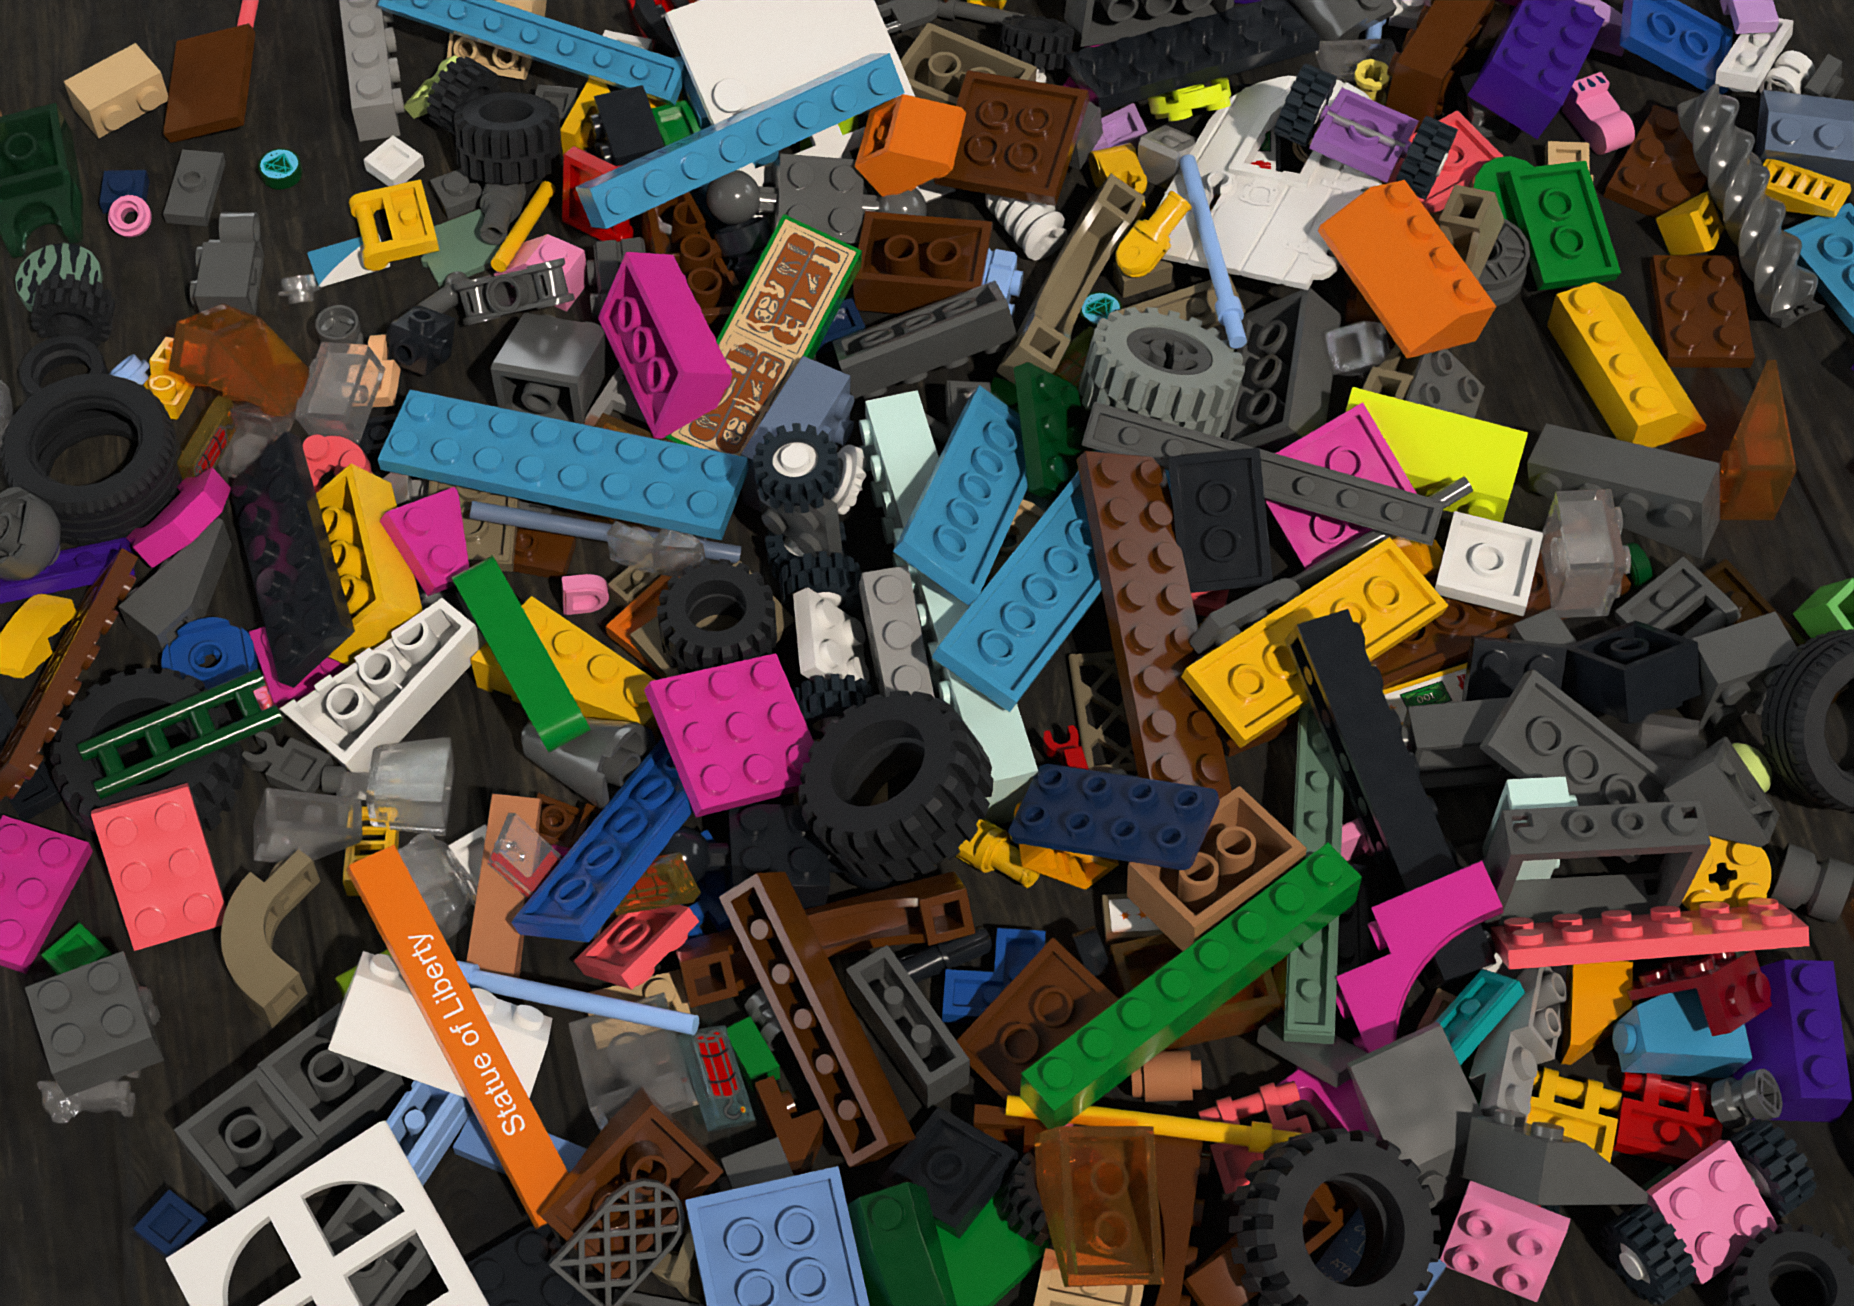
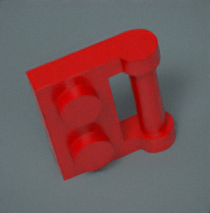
(578, 169)

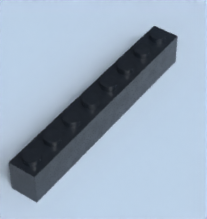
(1381, 777)

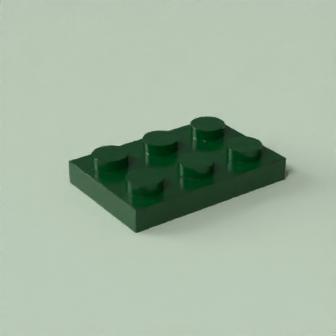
(1049, 429)

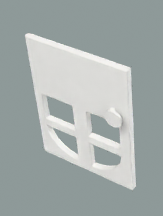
(762, 48)
(368, 1159)

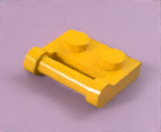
(408, 222)

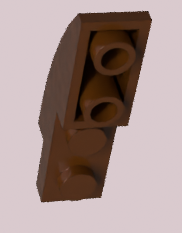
(1218, 1278)

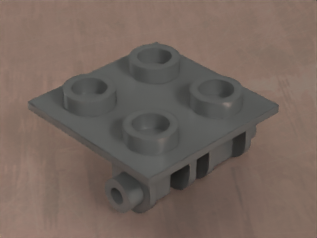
(1445, 384)

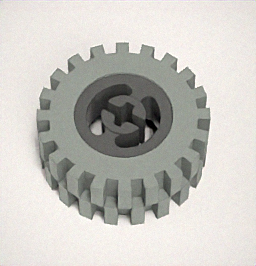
(1162, 369)

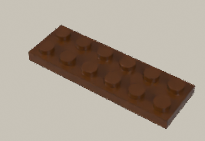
(59, 680)

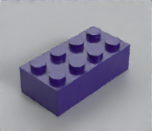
(1536, 61)

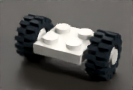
(830, 642)

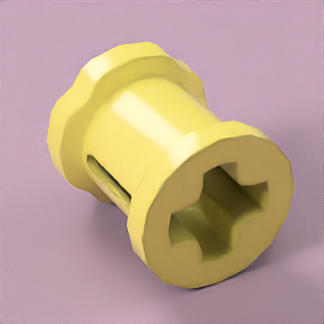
(1372, 79)

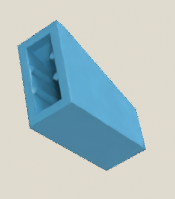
(1674, 1039)

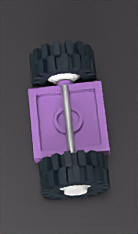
(1363, 132)

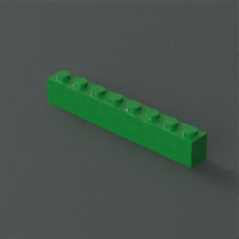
(1189, 988)

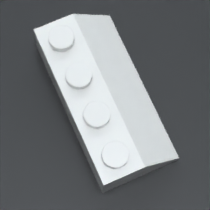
(387, 1030)

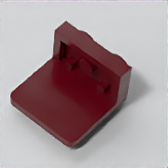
(1727, 984)

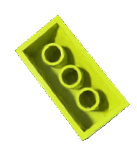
(1444, 446)

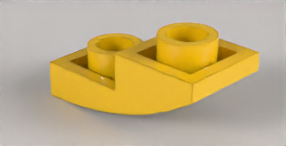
(167, 385)
(26, 635)

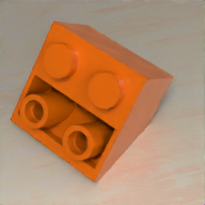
(909, 143)

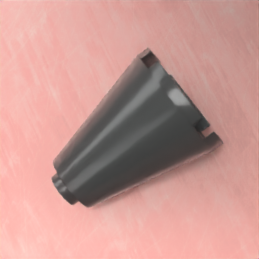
(596, 761)

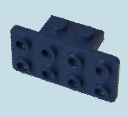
(1115, 816)

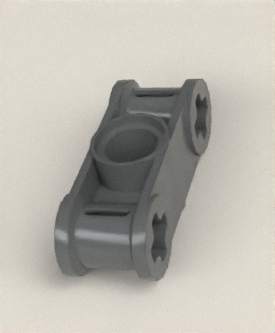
(536, 286)

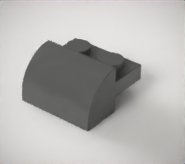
(1342, 18)

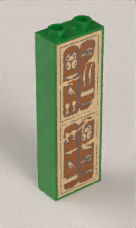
(771, 328)

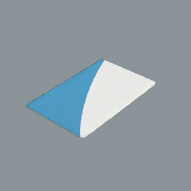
(338, 262)

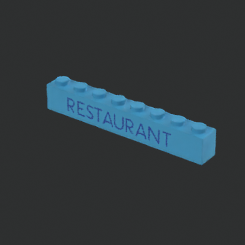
(739, 140)

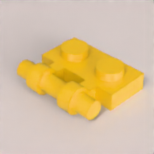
(1579, 1124)

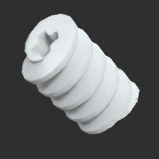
(1032, 224)

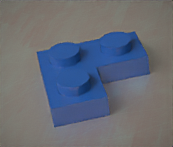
(971, 992)

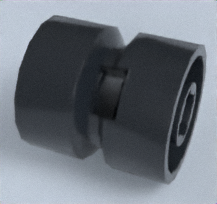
(744, 246)

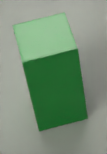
(752, 1052)

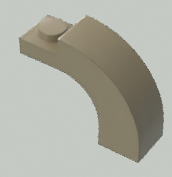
(247, 935)

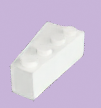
(387, 687)

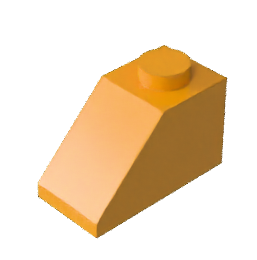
(1594, 1004)

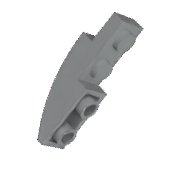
(1521, 1040)

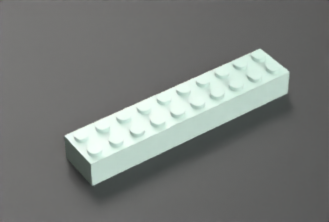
(901, 461)

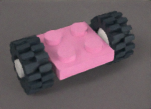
(1708, 1212)

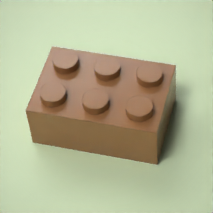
(1235, 863)

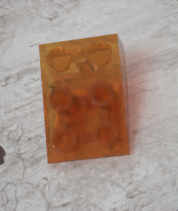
(239, 358)

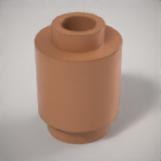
(1168, 1077)

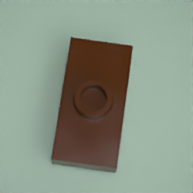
(543, 553)

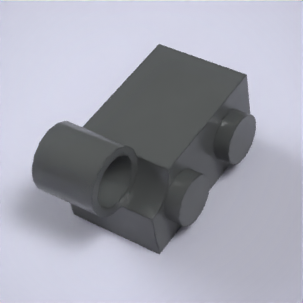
(230, 266)

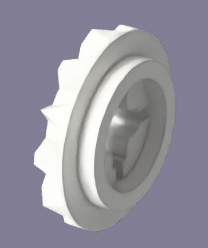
(851, 477)

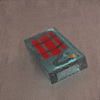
(716, 1078)

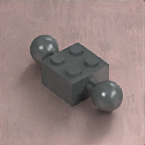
(811, 190)

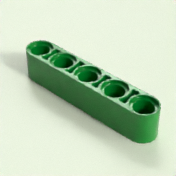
(521, 654)

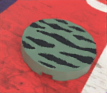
(51, 261)

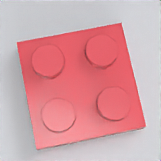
(636, 944)

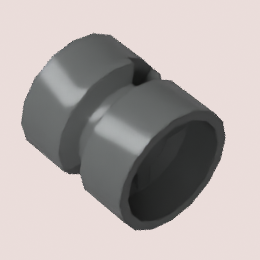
(1817, 885)

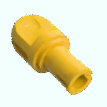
(1150, 239)
(992, 850)

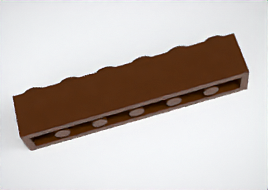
(817, 1018)

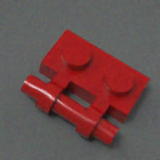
(1660, 1131)

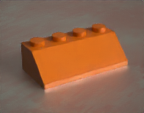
(1408, 270)

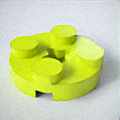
(1179, 103)

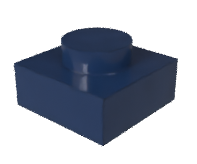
(122, 183)
(171, 1225)

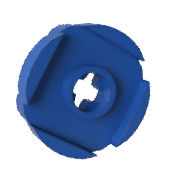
(208, 637)

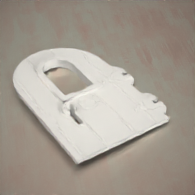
(1264, 216)

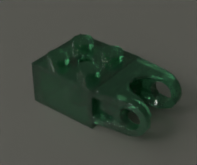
(38, 177)

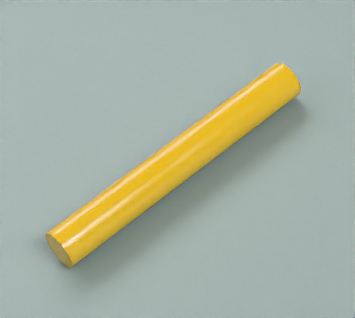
(523, 226)

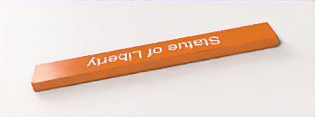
(460, 1029)

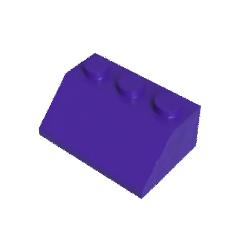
(1802, 1041)

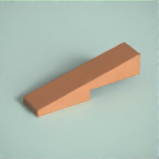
(493, 938)

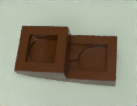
(1007, 1128)

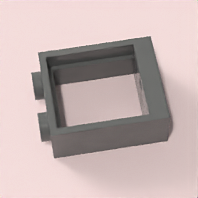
(1448, 744)

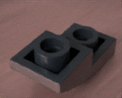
(654, 25)

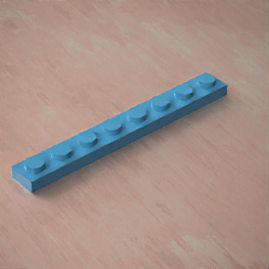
(550, 43)

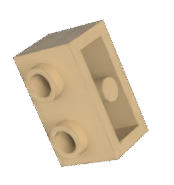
(116, 90)

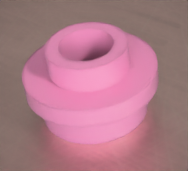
(125, 205)

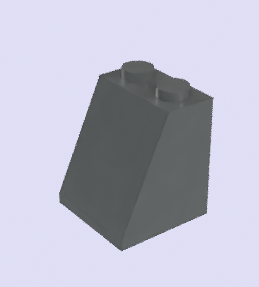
(551, 367)

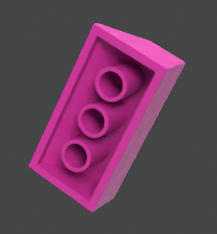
(663, 342)

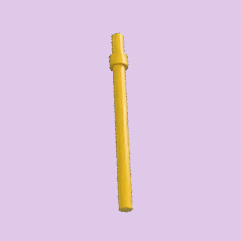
(1256, 1137)

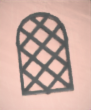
(604, 1209)

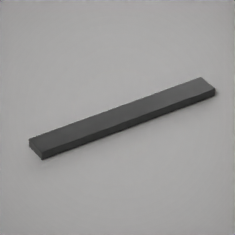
(1283, 477)

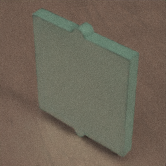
(460, 248)

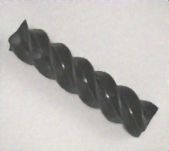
(1749, 215)

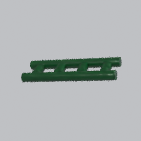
(164, 757)

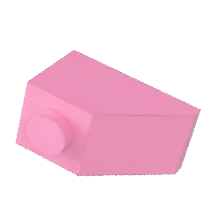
(551, 248)

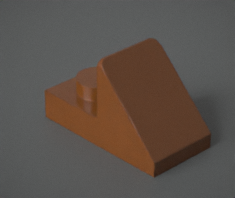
(799, 1136)

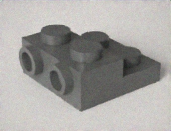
(391, 1274)

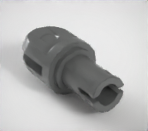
(501, 206)

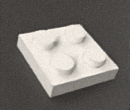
(1488, 563)

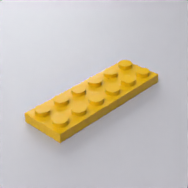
(1252, 677)

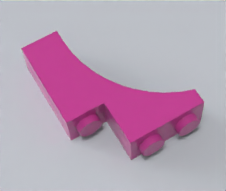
(1414, 931)

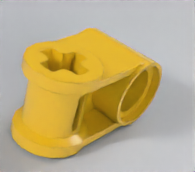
(1122, 163)

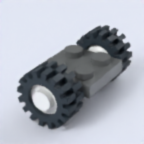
(795, 493)

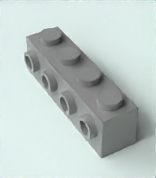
(371, 69)

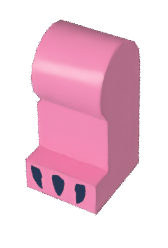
(1598, 115)

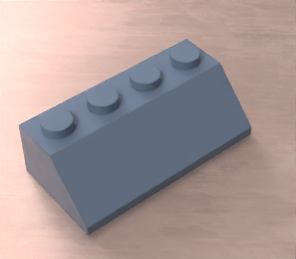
(1807, 132)

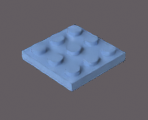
(778, 1244)

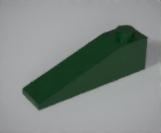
(900, 1248)

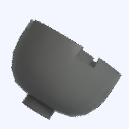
(27, 535)

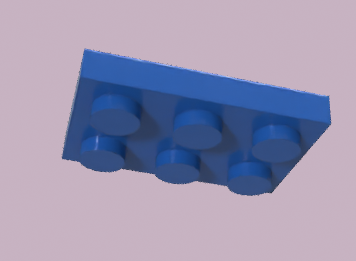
(1676, 39)

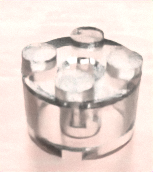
(439, 881)

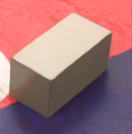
(1130, 286)
(629, 586)

